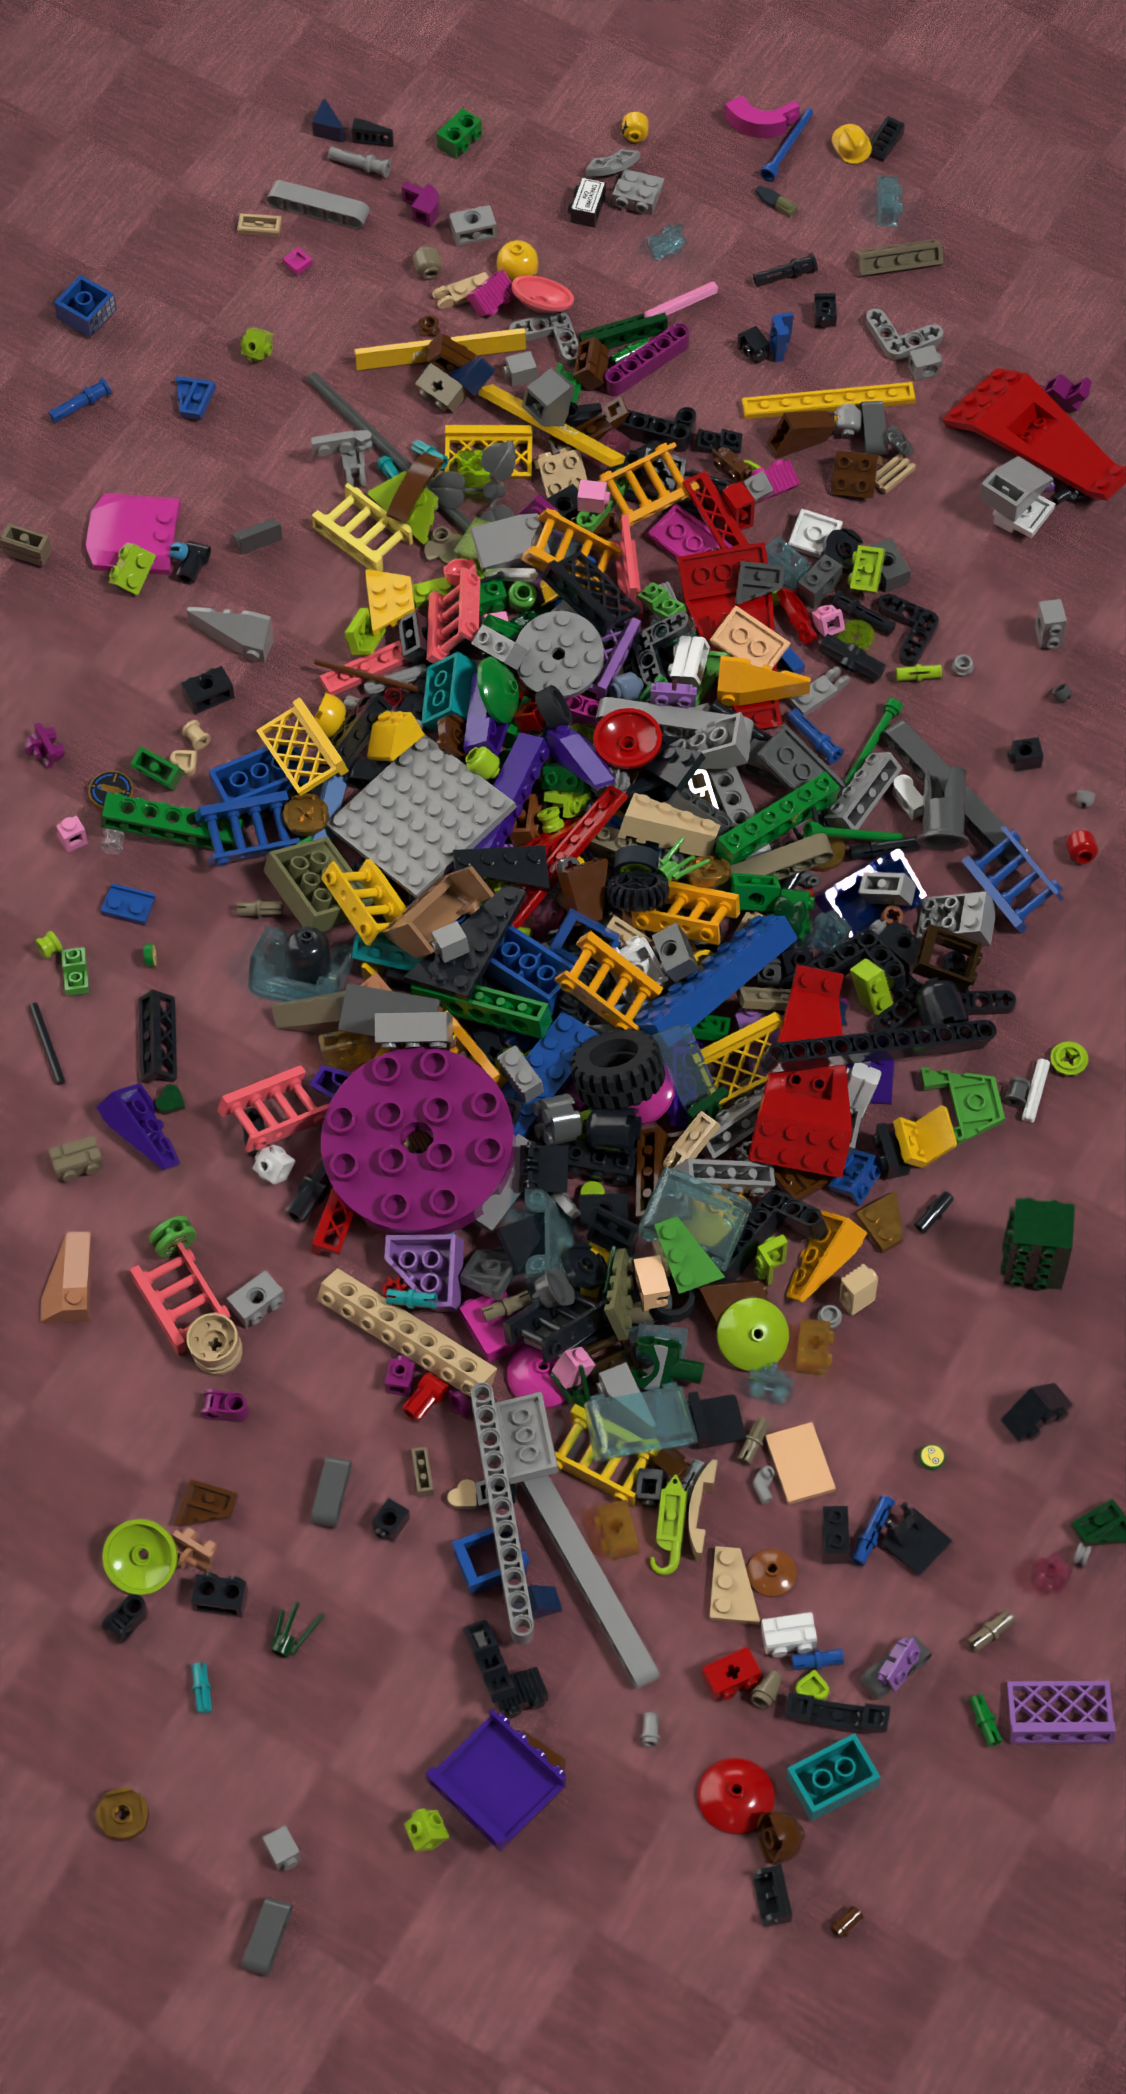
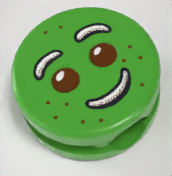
(170, 1233)

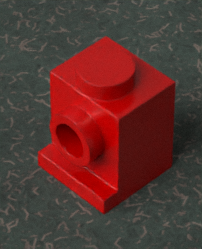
(529, 718)

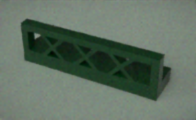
(627, 330)

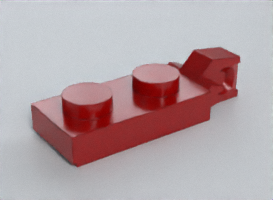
(797, 615)

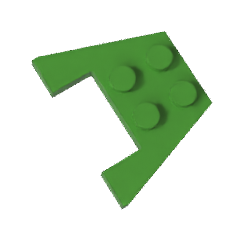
(973, 1098)

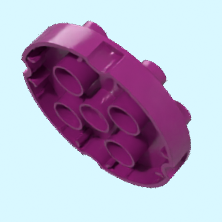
(410, 1094)

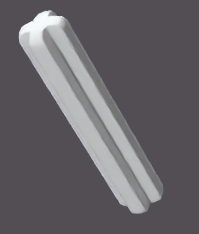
(514, 574)
(1035, 1090)

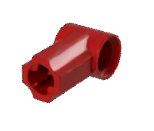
(428, 1392)

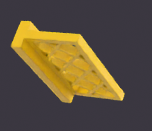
(491, 434)
(320, 742)
(735, 1042)

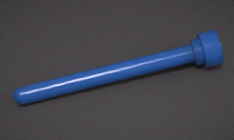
(770, 170)

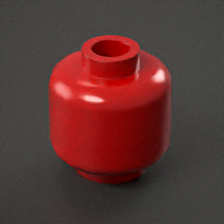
(1081, 846)

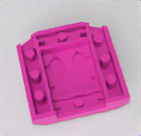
(135, 520)

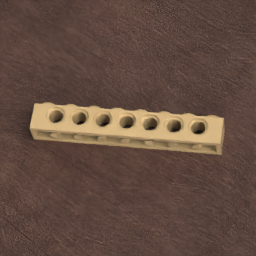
(404, 1332)

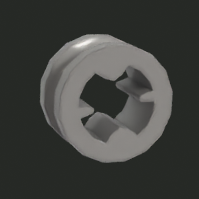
(1082, 1555)

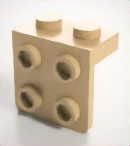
(560, 470)

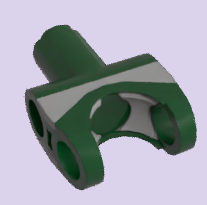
(666, 1364)

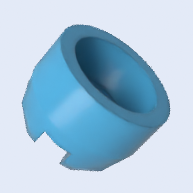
(179, 551)

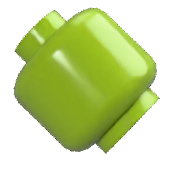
(483, 763)

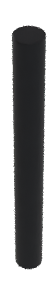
(47, 1044)

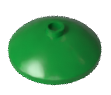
(498, 689)

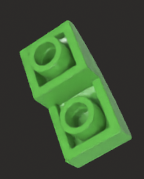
(659, 601)
(75, 971)

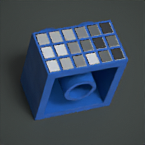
(85, 306)

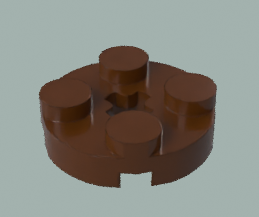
(452, 735)

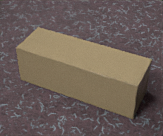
(422, 1472)

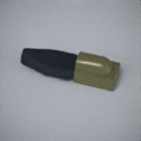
(776, 200)

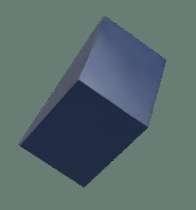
(326, 124)
(473, 375)
(543, 1601)

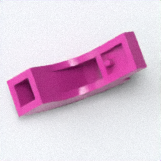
(758, 122)

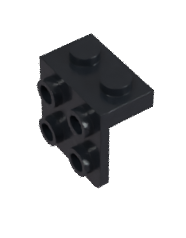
(716, 1420)

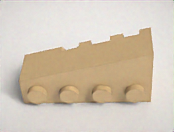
(666, 825)

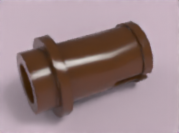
(846, 1922)

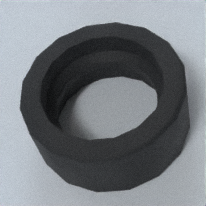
(553, 707)
(676, 1315)

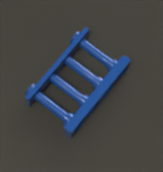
(232, 811)
(991, 882)

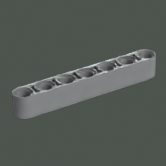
(672, 720)

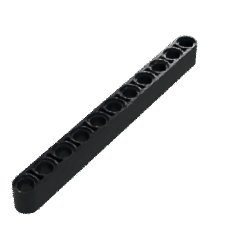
(877, 1045)

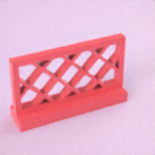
(627, 566)

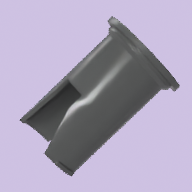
(944, 816)

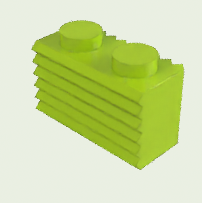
(871, 986)

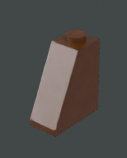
(800, 431)
(585, 888)
(718, 1296)

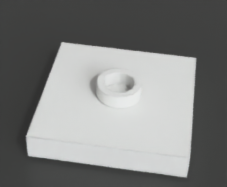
(811, 531)

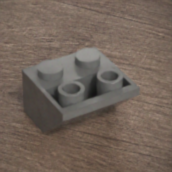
(549, 398)

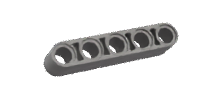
(318, 204)

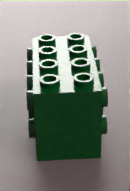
(1037, 1243)

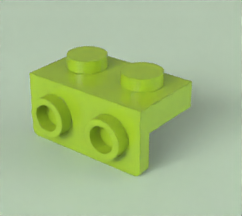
(131, 568)
(360, 634)
(769, 1256)

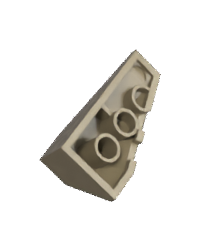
(312, 1014)

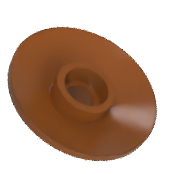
(770, 1583)

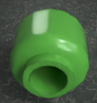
(522, 596)

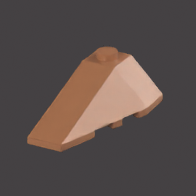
(68, 1286)

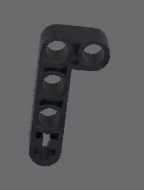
(645, 428)

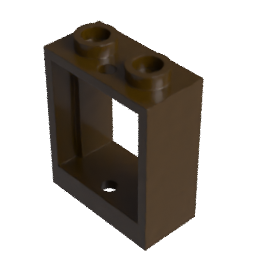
(952, 941)

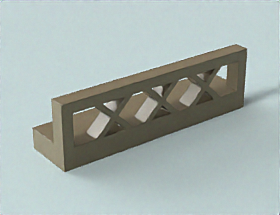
(899, 256)

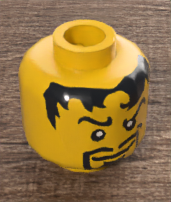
(635, 127)

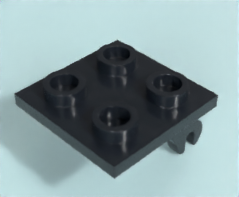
(915, 1540)

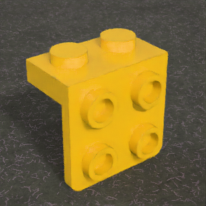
(926, 1138)

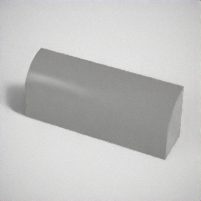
(498, 1205)

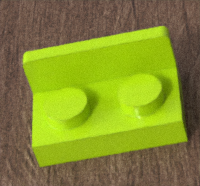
(867, 569)
(573, 803)

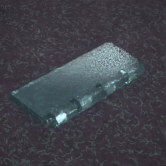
(682, 1064)

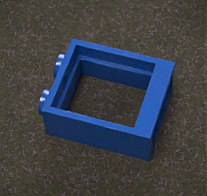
(567, 925)
(474, 1583)

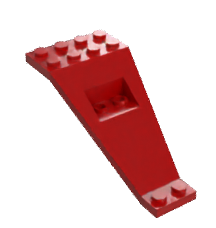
(1030, 424)
(710, 594)
(799, 1122)

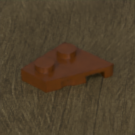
(799, 1183)
(205, 1504)

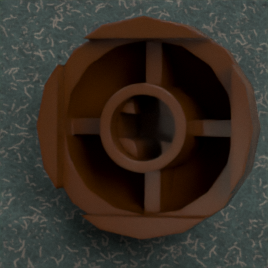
(780, 1836)

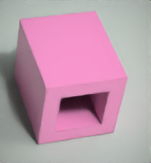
(592, 496)
(568, 1367)

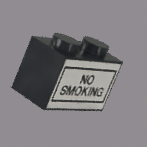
(587, 202)

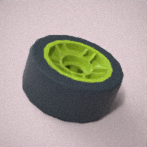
(636, 858)

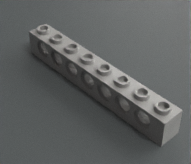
(733, 793)

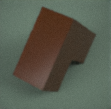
(672, 1462)

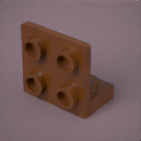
(855, 474)

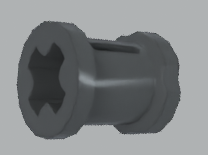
(1017, 1092)

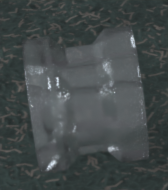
(112, 841)

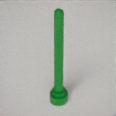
(891, 709)
(812, 828)

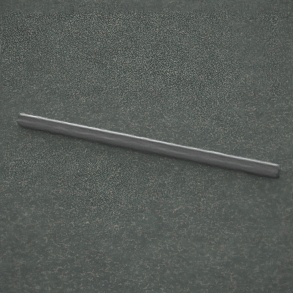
(378, 440)

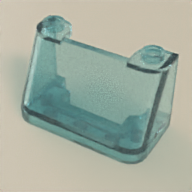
(270, 980)
(707, 1211)
(558, 1235)
(639, 1422)

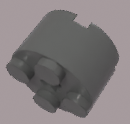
(557, 1120)

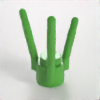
(671, 869)

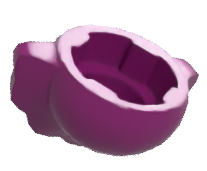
(460, 1402)

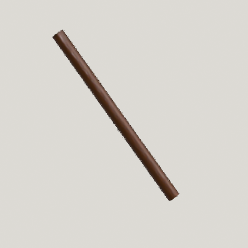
(366, 675)

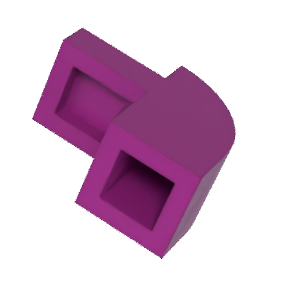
(423, 201)
(1066, 394)

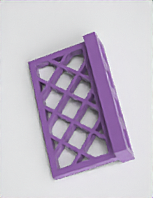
(617, 656)
(1056, 1731)

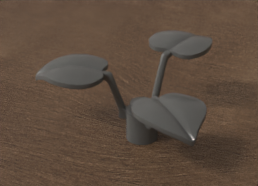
(500, 463)

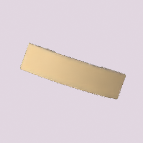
(704, 1483)

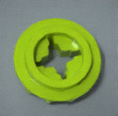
(1072, 1050)

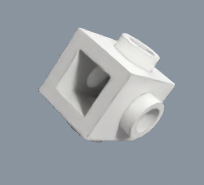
(273, 1164)

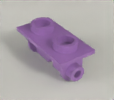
(664, 695)
(906, 1653)

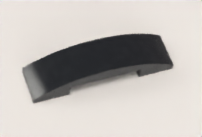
(837, 1716)

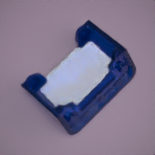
(854, 908)

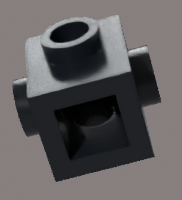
(796, 953)

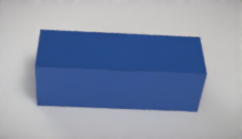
(792, 662)

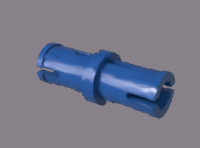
(817, 1659)

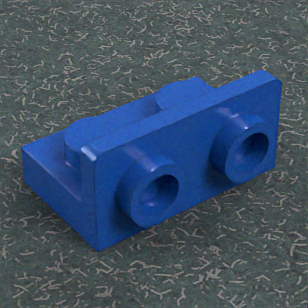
(780, 334)
(858, 1176)

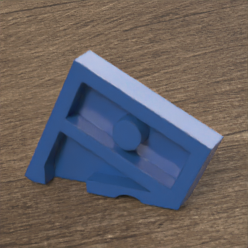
(194, 396)

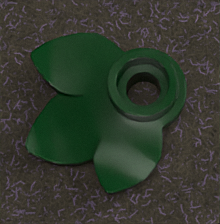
(794, 914)

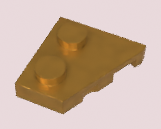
(883, 1222)

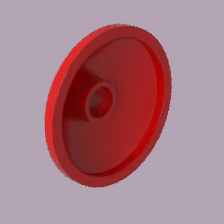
(626, 728)
(732, 1811)

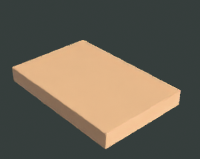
(749, 639)
(800, 1463)

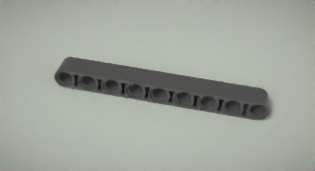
(978, 816)

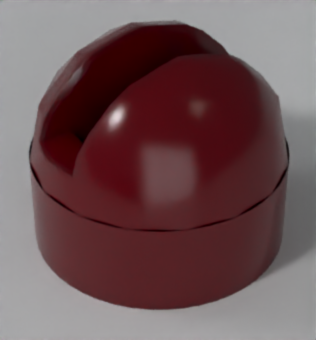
(394, 700)

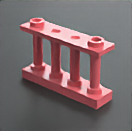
(441, 611)
(273, 1088)
(155, 1298)

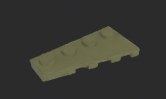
(620, 1296)

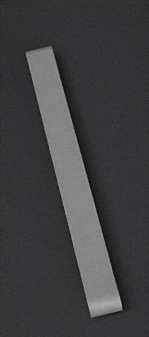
(505, 1522)
(591, 1581)

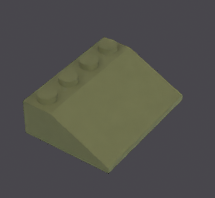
(297, 878)

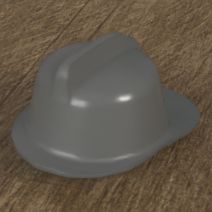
(554, 1289)

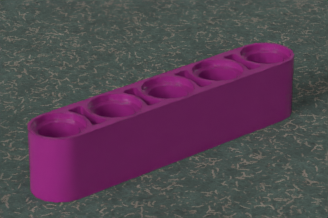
(646, 359)

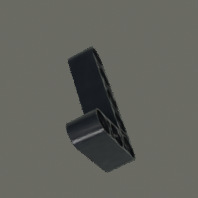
(858, 950)
(766, 1217)

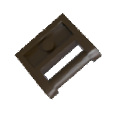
(622, 1355)

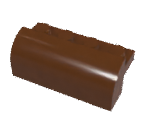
(651, 1153)

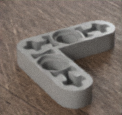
(557, 330)
(896, 341)

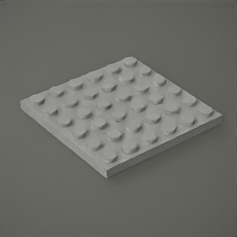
(419, 815)

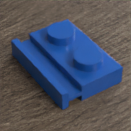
(128, 904)

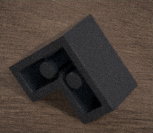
(1035, 1409)

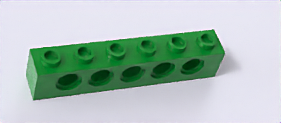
(777, 819)
(159, 826)
(496, 1009)

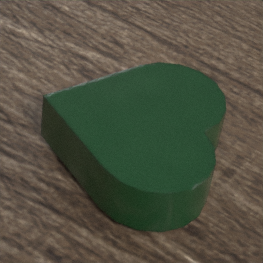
(170, 1100)

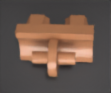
(193, 1553)

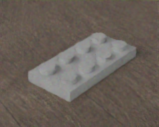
(526, 1438)

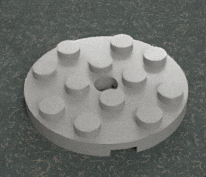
(569, 634)

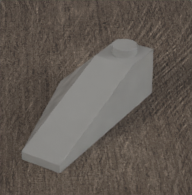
(244, 633)

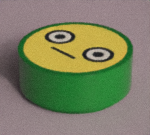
(149, 954)
(932, 1457)

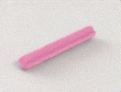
(684, 300)

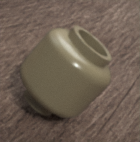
(427, 262)

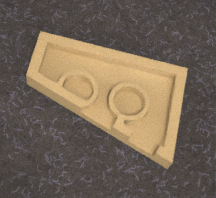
(731, 1590)

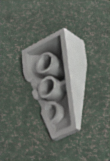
(722, 744)

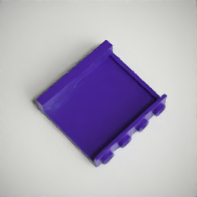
(497, 1780)

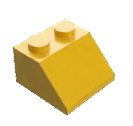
(393, 735)

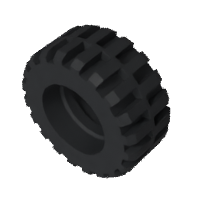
(617, 1069)

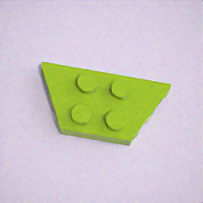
(425, 506)

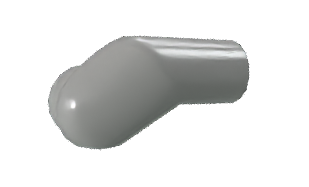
(762, 1483)

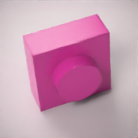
(297, 261)

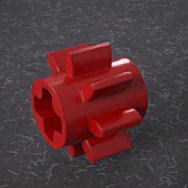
(398, 1284)

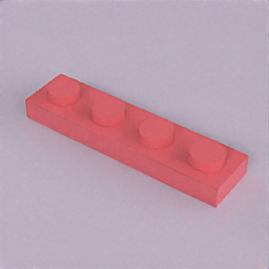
(376, 663)

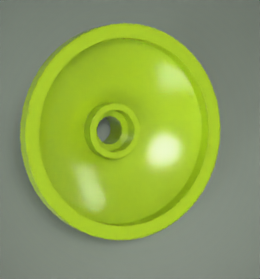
(737, 1336)
(128, 1568)

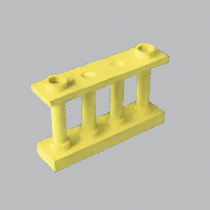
(357, 547)

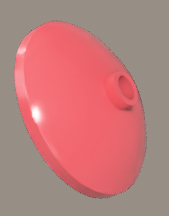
(542, 294)

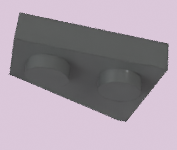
(758, 580)

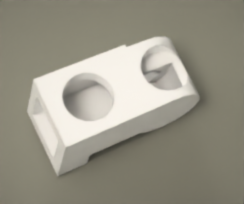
(908, 796)

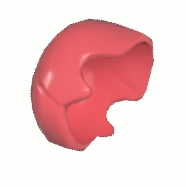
(452, 570)

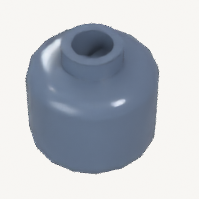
(626, 686)

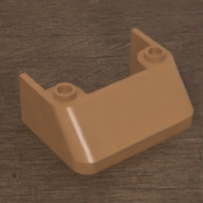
(436, 908)

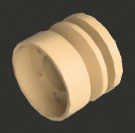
(204, 1337)

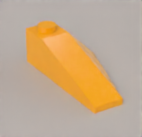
(748, 684)
(825, 1255)

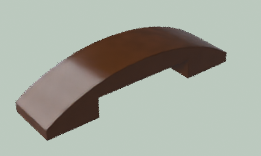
(613, 416)
(412, 487)

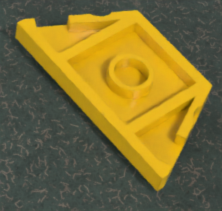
(389, 598)

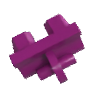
(41, 745)

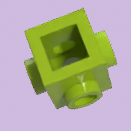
(256, 344)
(426, 1830)

